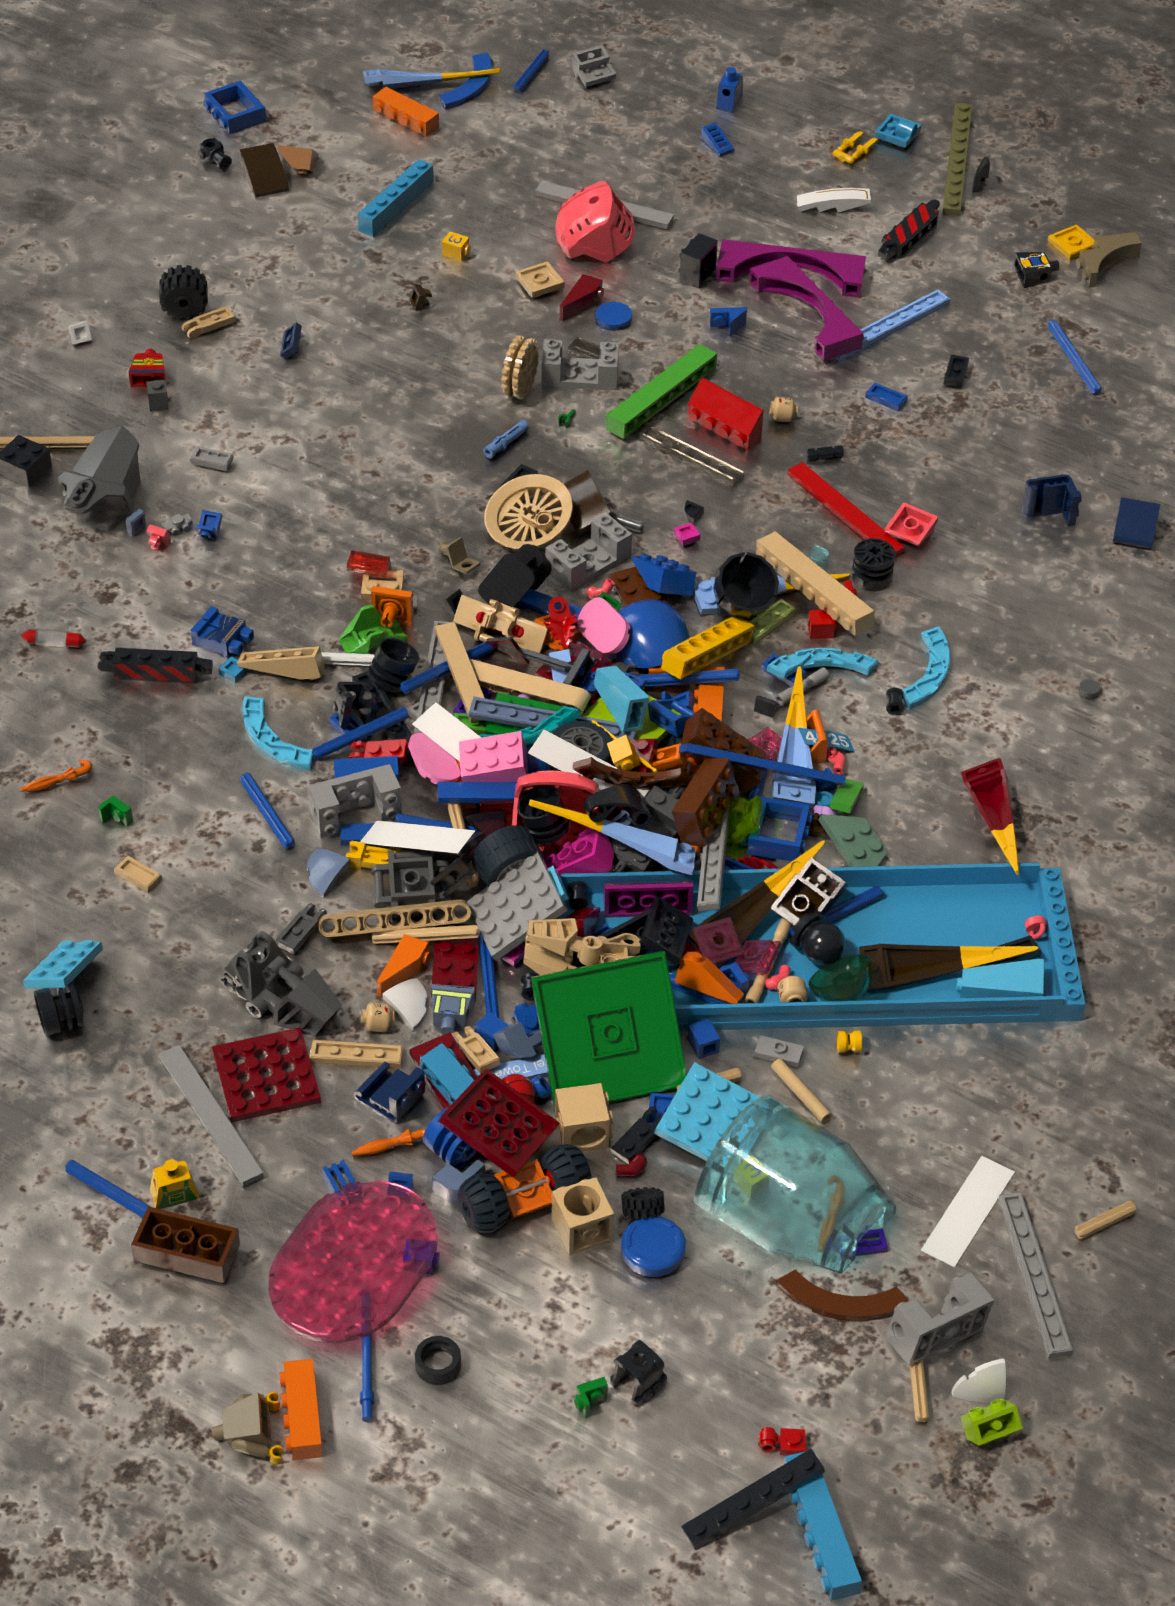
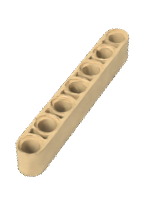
(537, 688)
(385, 925)

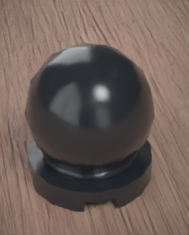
(818, 939)

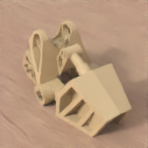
(552, 943)

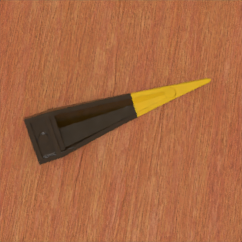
(753, 905)
(906, 964)

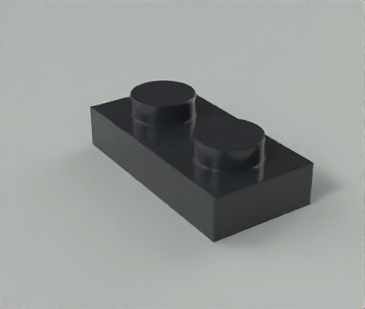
(956, 370)

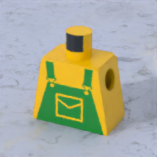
(172, 1184)

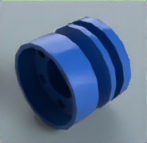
(447, 1144)

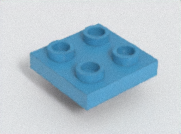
(898, 130)

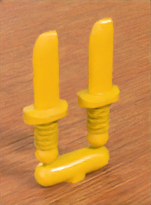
(849, 143)

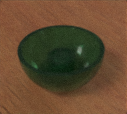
(843, 979)

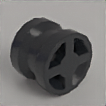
(527, 990)

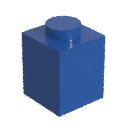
(487, 1027)
(703, 1038)

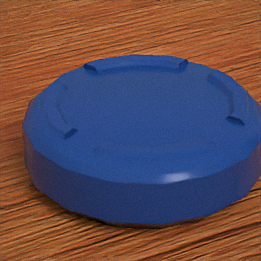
(653, 1246)

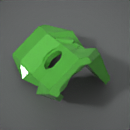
(367, 621)

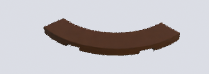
(640, 780)
(837, 1305)

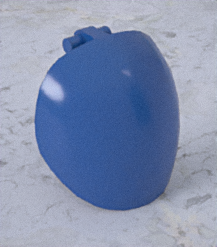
(652, 631)

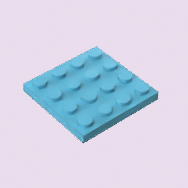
(702, 1111)

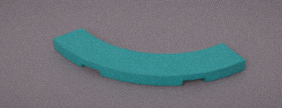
(564, 715)

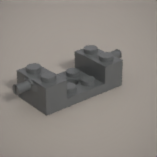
(663, 823)

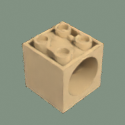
(583, 1117)
(586, 1231)

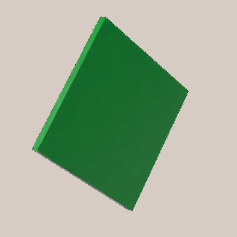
(611, 1027)

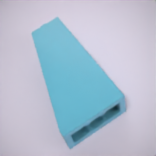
(622, 697)
(1003, 980)

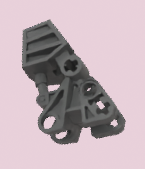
(306, 1006)

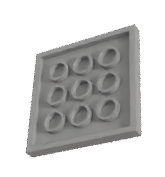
(509, 904)

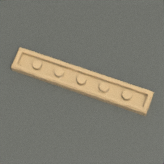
(459, 664)

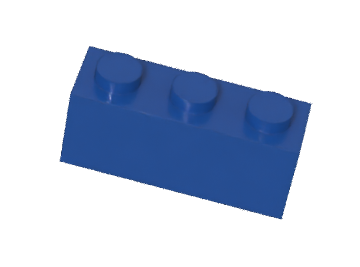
(350, 766)

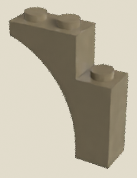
(1106, 252)

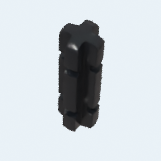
(825, 452)

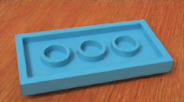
(63, 964)

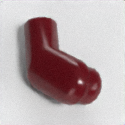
(634, 1167)

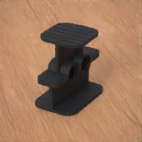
(515, 575)

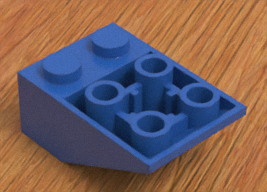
(665, 574)

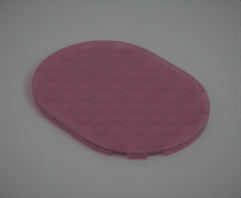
(346, 1265)

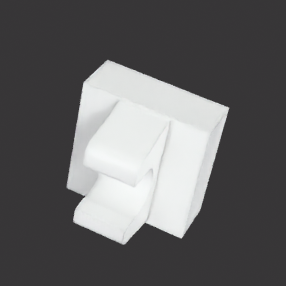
(80, 332)

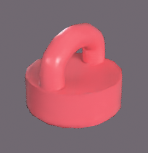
(1036, 926)

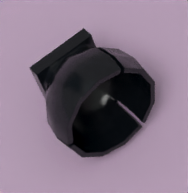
(745, 586)

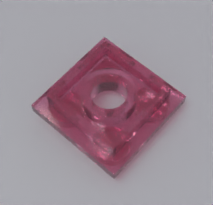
(602, 659)
(767, 740)
(714, 952)
(758, 956)

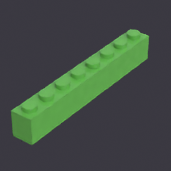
(661, 391)

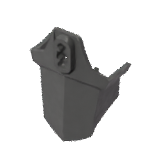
(104, 470)

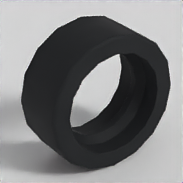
(437, 1376)

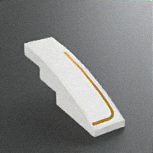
(839, 197)

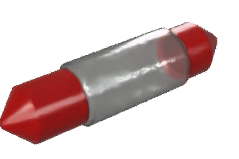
(53, 638)

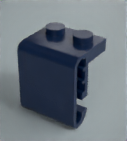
(1052, 496)
(1136, 523)
(390, 1092)

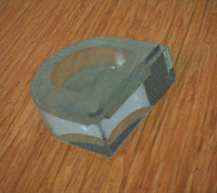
(818, 555)

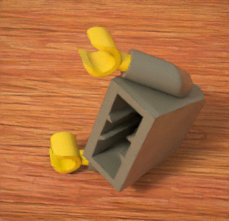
(248, 1426)

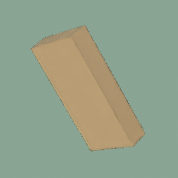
(138, 874)

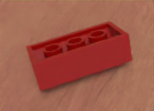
(726, 414)

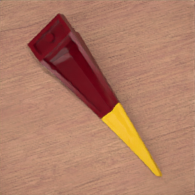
(991, 794)

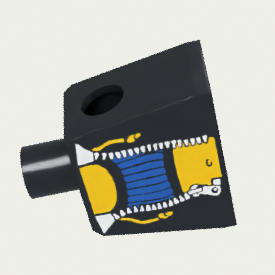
(1034, 268)

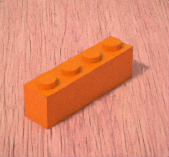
(405, 111)
(710, 695)
(302, 1409)

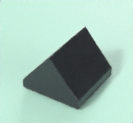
(451, 602)
(765, 706)

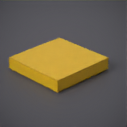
(1071, 241)

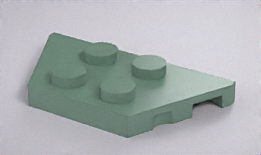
(854, 840)

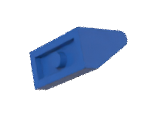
(661, 714)

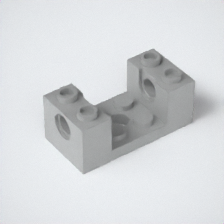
(562, 371)
(607, 548)
(371, 786)
(964, 1314)

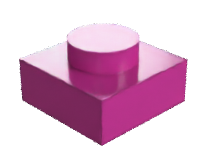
(687, 534)
(515, 955)

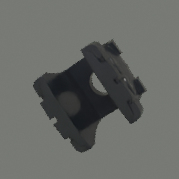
(363, 700)
(647, 1377)

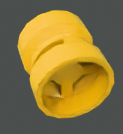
(849, 1041)

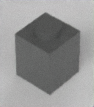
(157, 395)

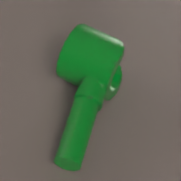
(566, 418)

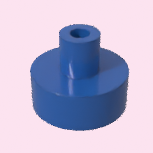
(541, 1087)

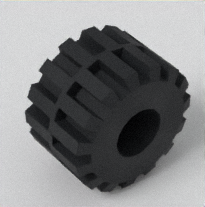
(183, 292)

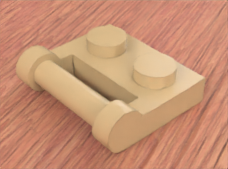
(367, 584)

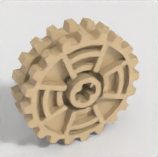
(520, 367)

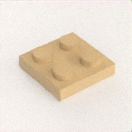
(539, 279)

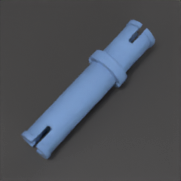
(500, 442)

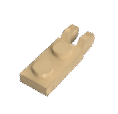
(208, 322)
(476, 1050)

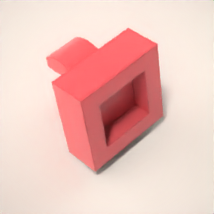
(158, 537)

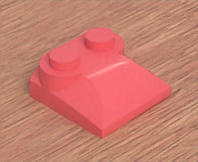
(912, 524)

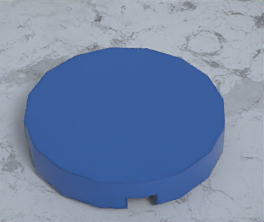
(613, 315)

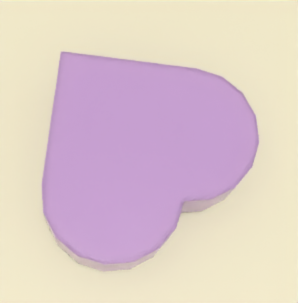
(824, 810)

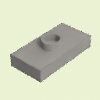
(211, 458)
(774, 1049)

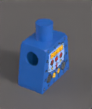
(733, 84)

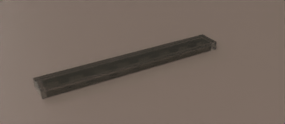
(688, 454)

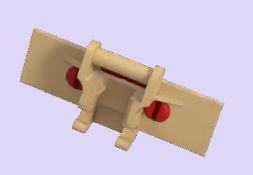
(500, 619)

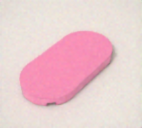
(603, 626)
(433, 760)

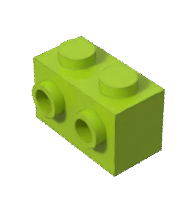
(991, 1422)

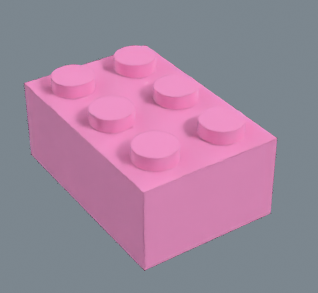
(494, 758)

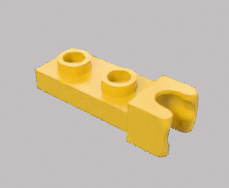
(367, 856)

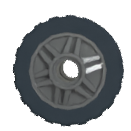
(586, 737)

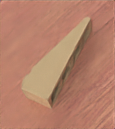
(293, 663)

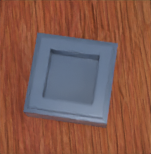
(135, 522)

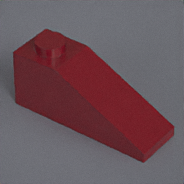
(581, 297)
(585, 920)

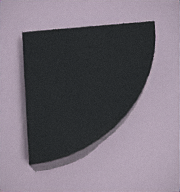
(693, 511)

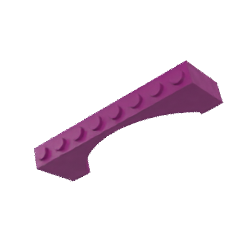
(841, 269)
(785, 277)

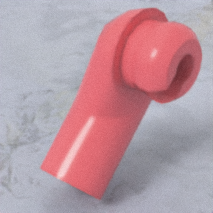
(606, 587)
(836, 759)
(772, 983)

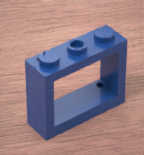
(252, 116)
(779, 848)

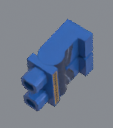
(221, 633)

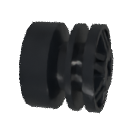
(873, 564)
(392, 664)
(543, 825)
(58, 1009)

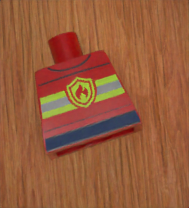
(146, 368)

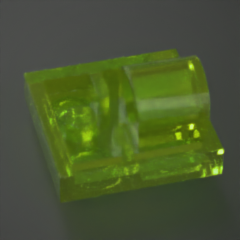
(743, 819)

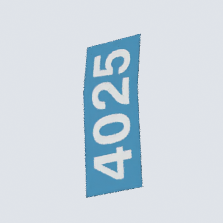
(834, 739)

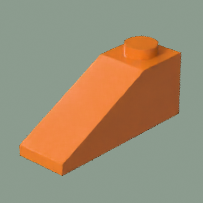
(404, 963)
(703, 976)

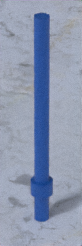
(366, 1396)

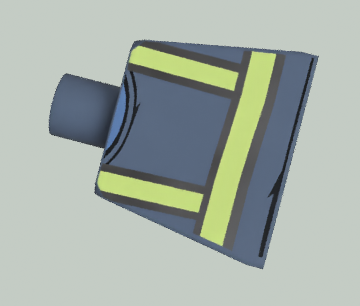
(451, 1006)

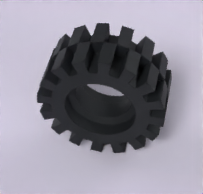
(643, 1202)

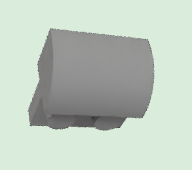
(592, 66)

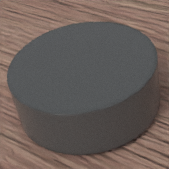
(1089, 688)

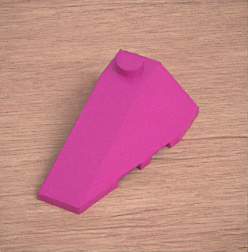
(586, 855)

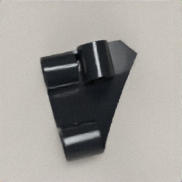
(624, 795)

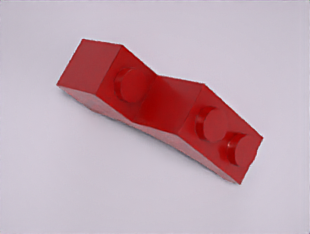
(821, 624)

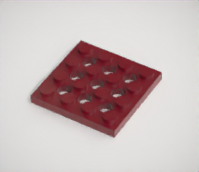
(262, 1103)
(496, 1109)

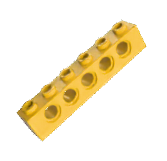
(707, 647)

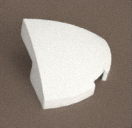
(409, 1001)
(983, 1384)

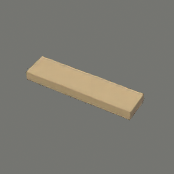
(355, 1053)

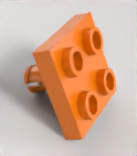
(393, 605)

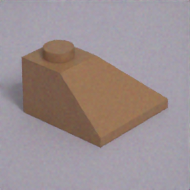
(300, 159)

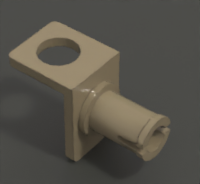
(458, 556)

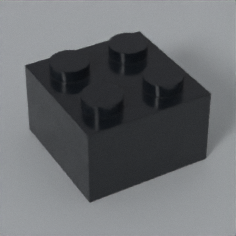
(698, 260)
(24, 461)

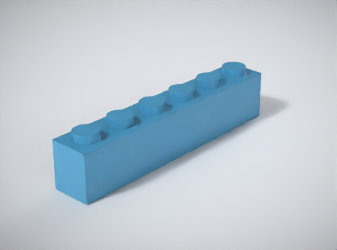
(395, 198)
(448, 1075)
(825, 1538)

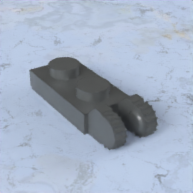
(299, 929)

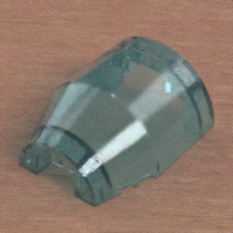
(792, 1186)

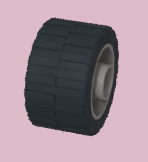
(503, 852)

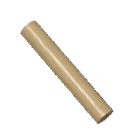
(801, 1091)

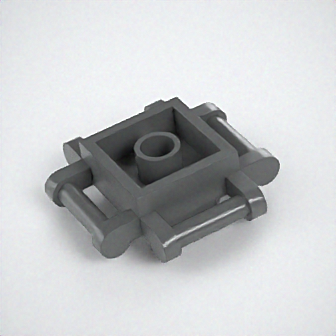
(409, 881)

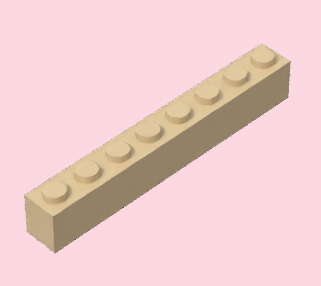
(816, 584)

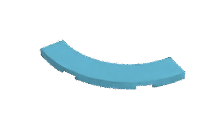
(818, 657)
(936, 671)
(268, 741)

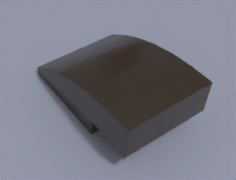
(263, 170)
(587, 502)
(809, 891)

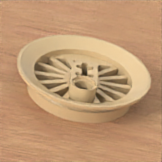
(539, 517)

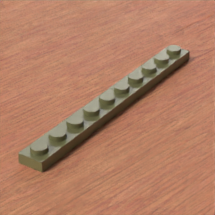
(957, 159)

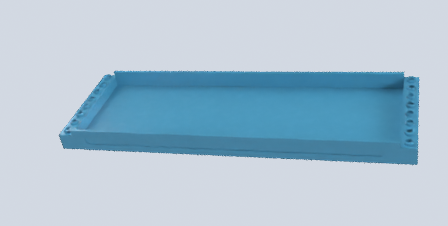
(917, 908)

